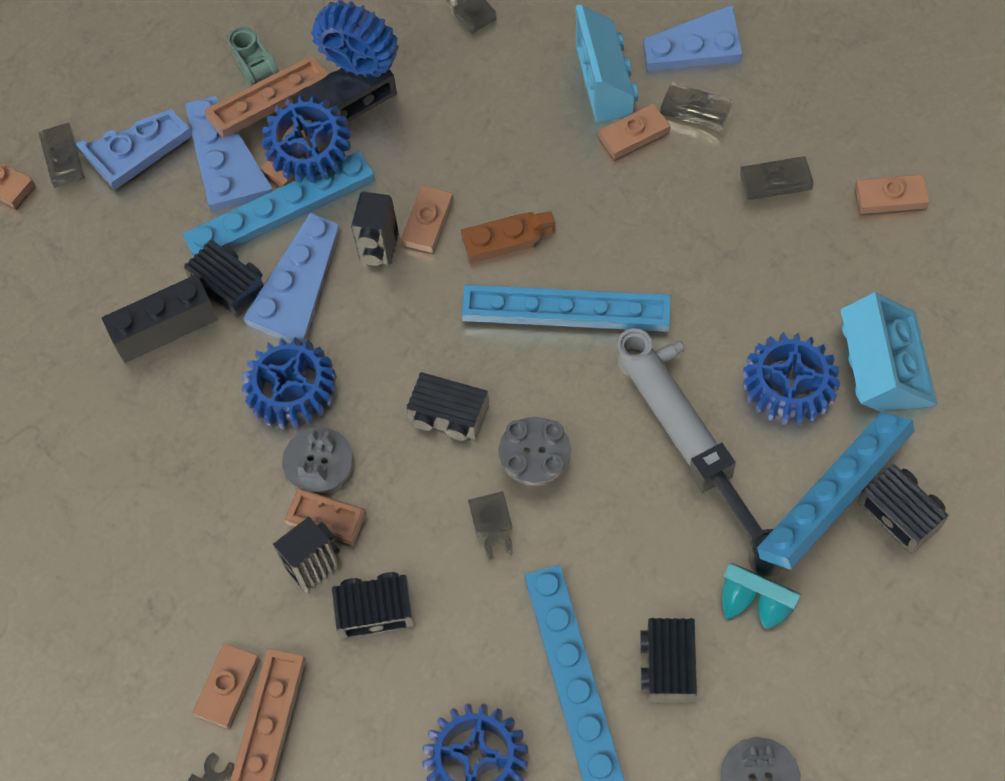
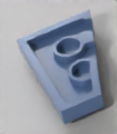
(697, 43)
(130, 151)

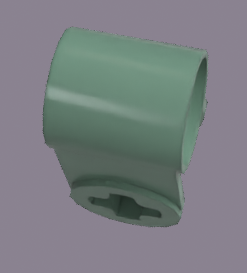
(251, 56)

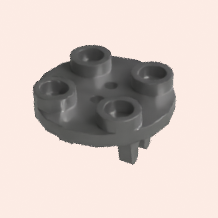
(536, 435)
(313, 475)
(757, 758)

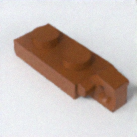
(506, 235)

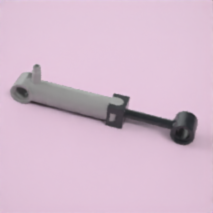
(708, 461)

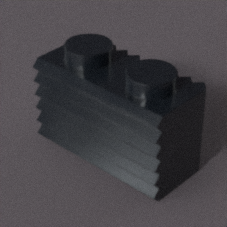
(375, 228)
(226, 277)
(447, 406)
(903, 507)
(308, 553)
(372, 605)
(670, 660)

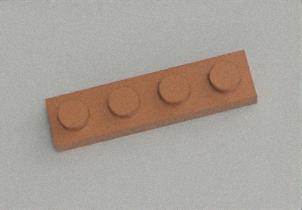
(263, 97)
(269, 716)

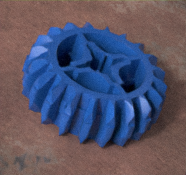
(355, 39)
(328, 125)
(817, 378)
(292, 394)
(458, 752)

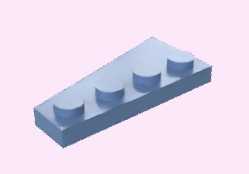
(225, 164)
(292, 291)

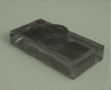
(696, 106)
(61, 155)
(776, 178)

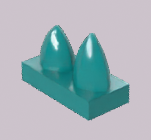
(741, 589)

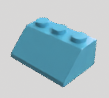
(603, 65)
(887, 355)

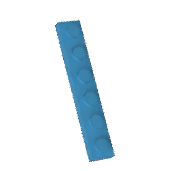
(281, 206)
(566, 308)
(835, 490)
(573, 676)

